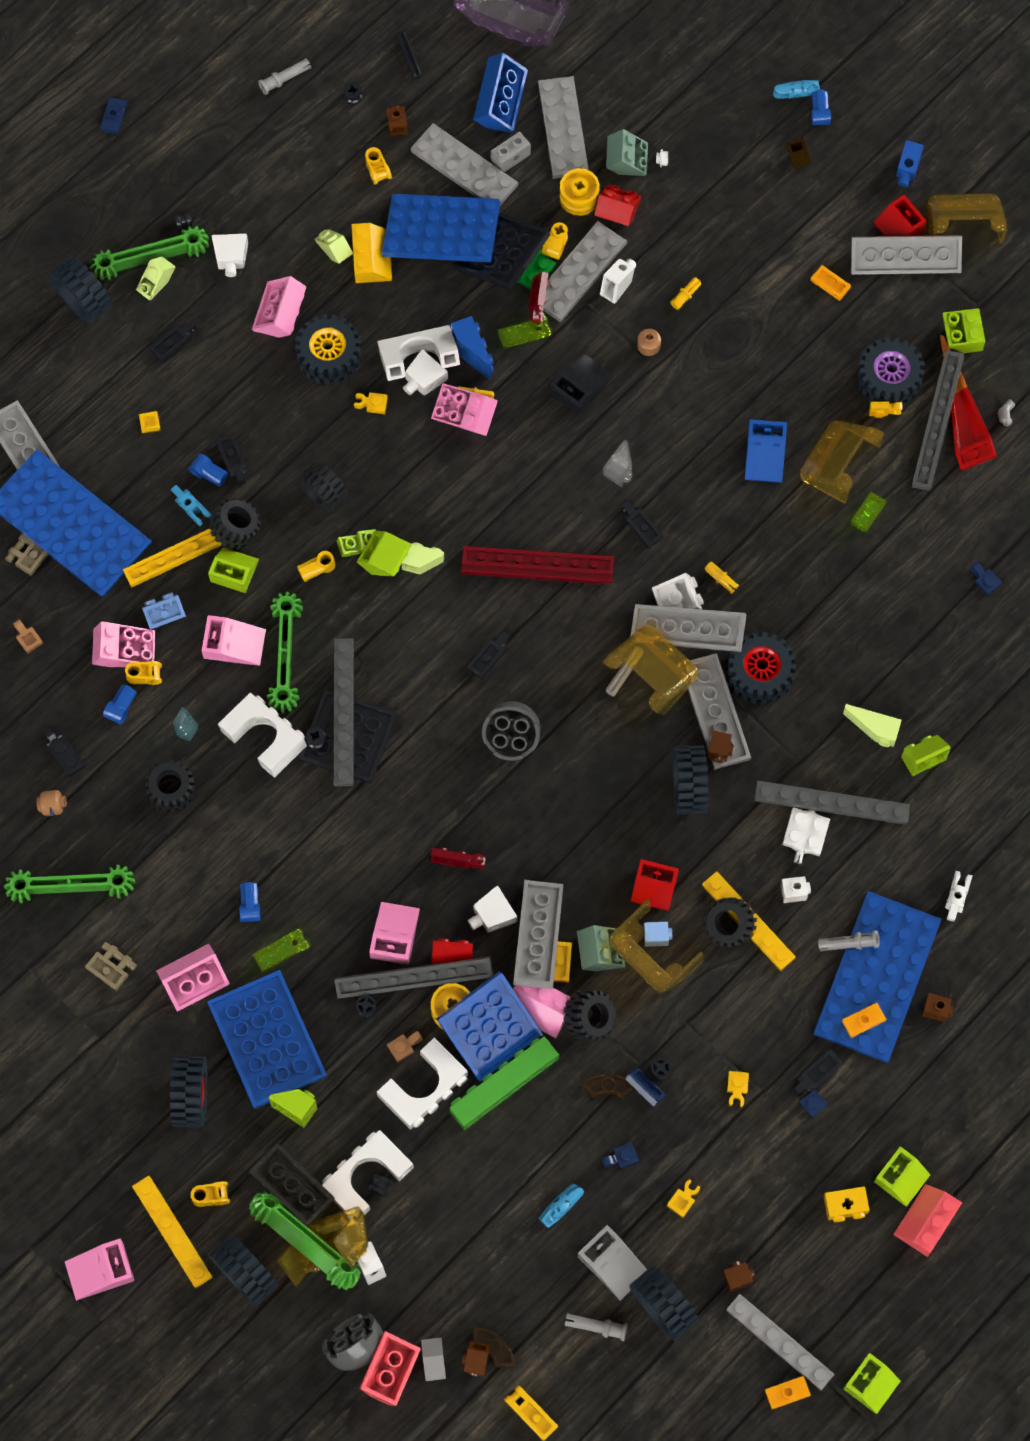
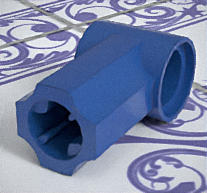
(820, 113)
(203, 467)
(118, 708)
(249, 903)

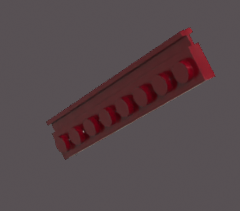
(537, 565)

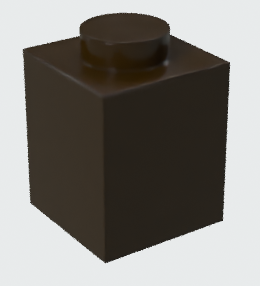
(799, 153)

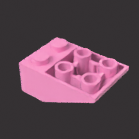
(464, 409)
(232, 641)
(120, 644)
(394, 933)
(99, 1269)

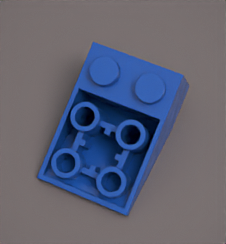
(472, 346)
(765, 451)

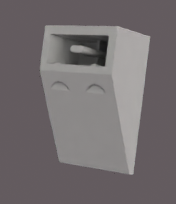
(612, 1262)

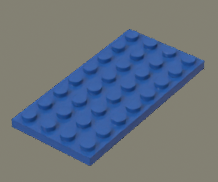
(70, 523)
(879, 975)

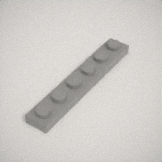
(780, 1342)

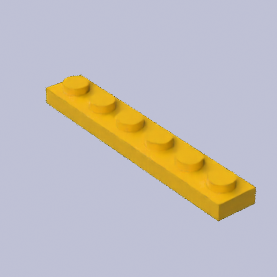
(170, 558)
(763, 935)
(172, 1232)

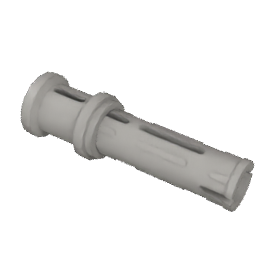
(277, 79)
(855, 941)
(606, 1328)

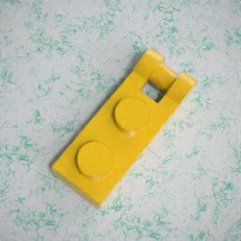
(531, 1413)

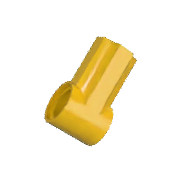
(314, 567)

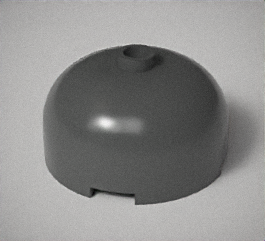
(509, 740)
(356, 1350)

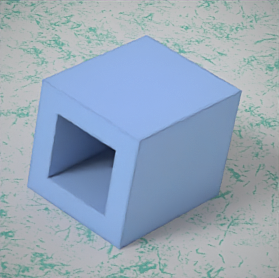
(657, 934)

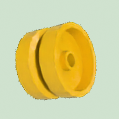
(579, 192)
(446, 997)

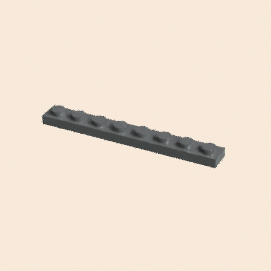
(938, 420)
(344, 712)
(832, 802)
(413, 977)

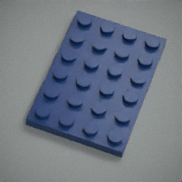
(441, 228)
(267, 1038)

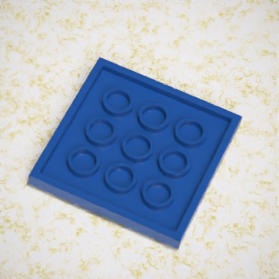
(489, 1026)

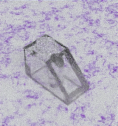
(619, 465)

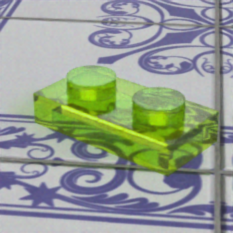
(868, 512)

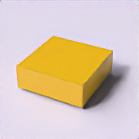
(149, 422)

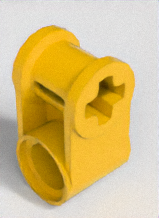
(377, 168)
(555, 243)
(145, 673)
(212, 1194)

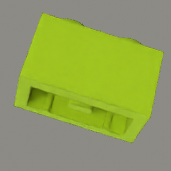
(964, 330)
(383, 554)
(233, 569)
(902, 1176)
(872, 1383)

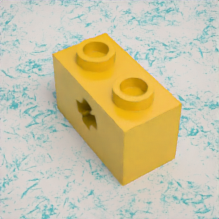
(856, 1197)

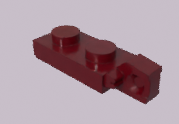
(537, 297)
(457, 859)

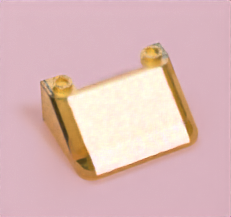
(966, 207)
(833, 454)
(656, 663)

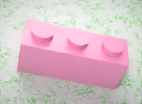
(279, 307)
(193, 977)
(544, 1007)

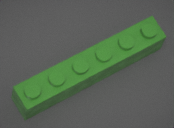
(504, 1082)

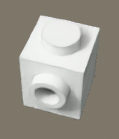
(795, 889)

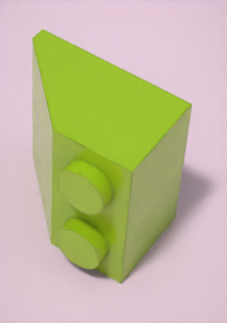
(925, 754)
(295, 1105)

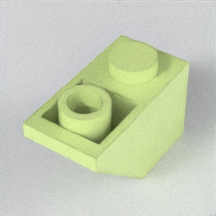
(334, 245)
(155, 277)
(422, 558)

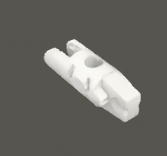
(953, 904)

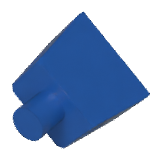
(909, 163)

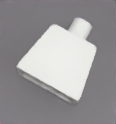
(230, 252)
(619, 274)
(424, 374)
(493, 912)
(371, 1263)

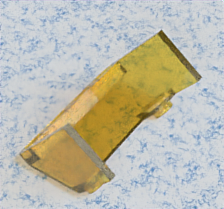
(625, 941)
(341, 1231)

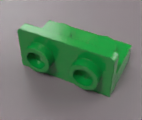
(538, 265)

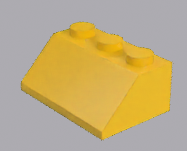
(367, 252)

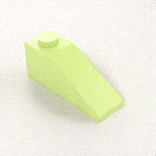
(877, 726)

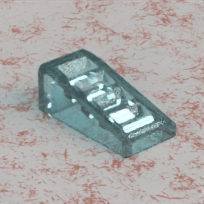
(185, 725)

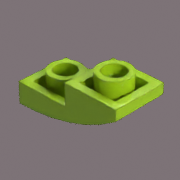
(354, 544)

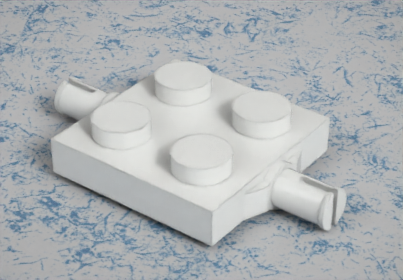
(805, 833)

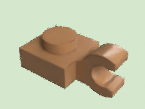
(28, 637)
(402, 1047)

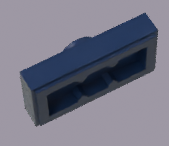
(113, 115)
(645, 1087)

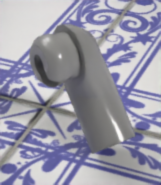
(1004, 412)

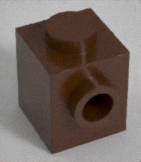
(397, 120)
(720, 747)
(937, 1007)
(738, 1276)
(476, 1358)

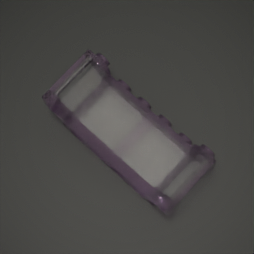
(524, 20)

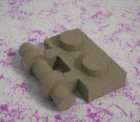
(30, 559)
(108, 971)

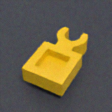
(375, 402)
(882, 409)
(737, 1085)
(682, 1201)

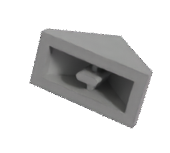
(433, 1359)

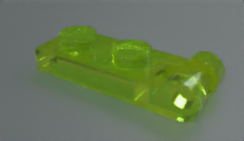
(523, 333)
(280, 950)

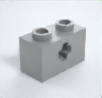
(511, 152)

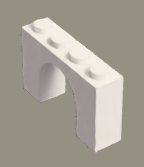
(435, 340)
(253, 712)
(413, 1110)
(376, 1149)

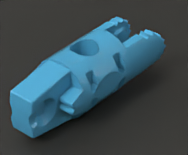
(796, 89)
(184, 498)
(561, 1205)

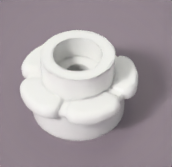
(662, 158)

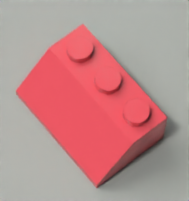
(927, 1219)
(389, 1369)

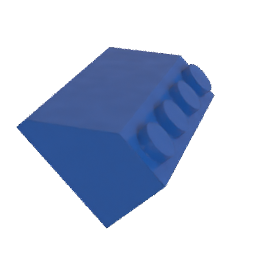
(500, 93)

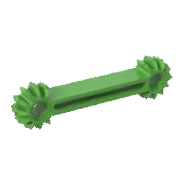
(143, 254)
(284, 652)
(69, 883)
(271, 1211)

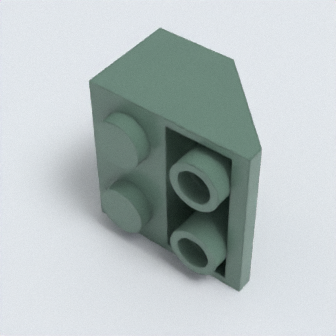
(626, 154)
(596, 950)

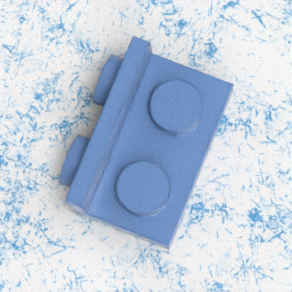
(163, 611)

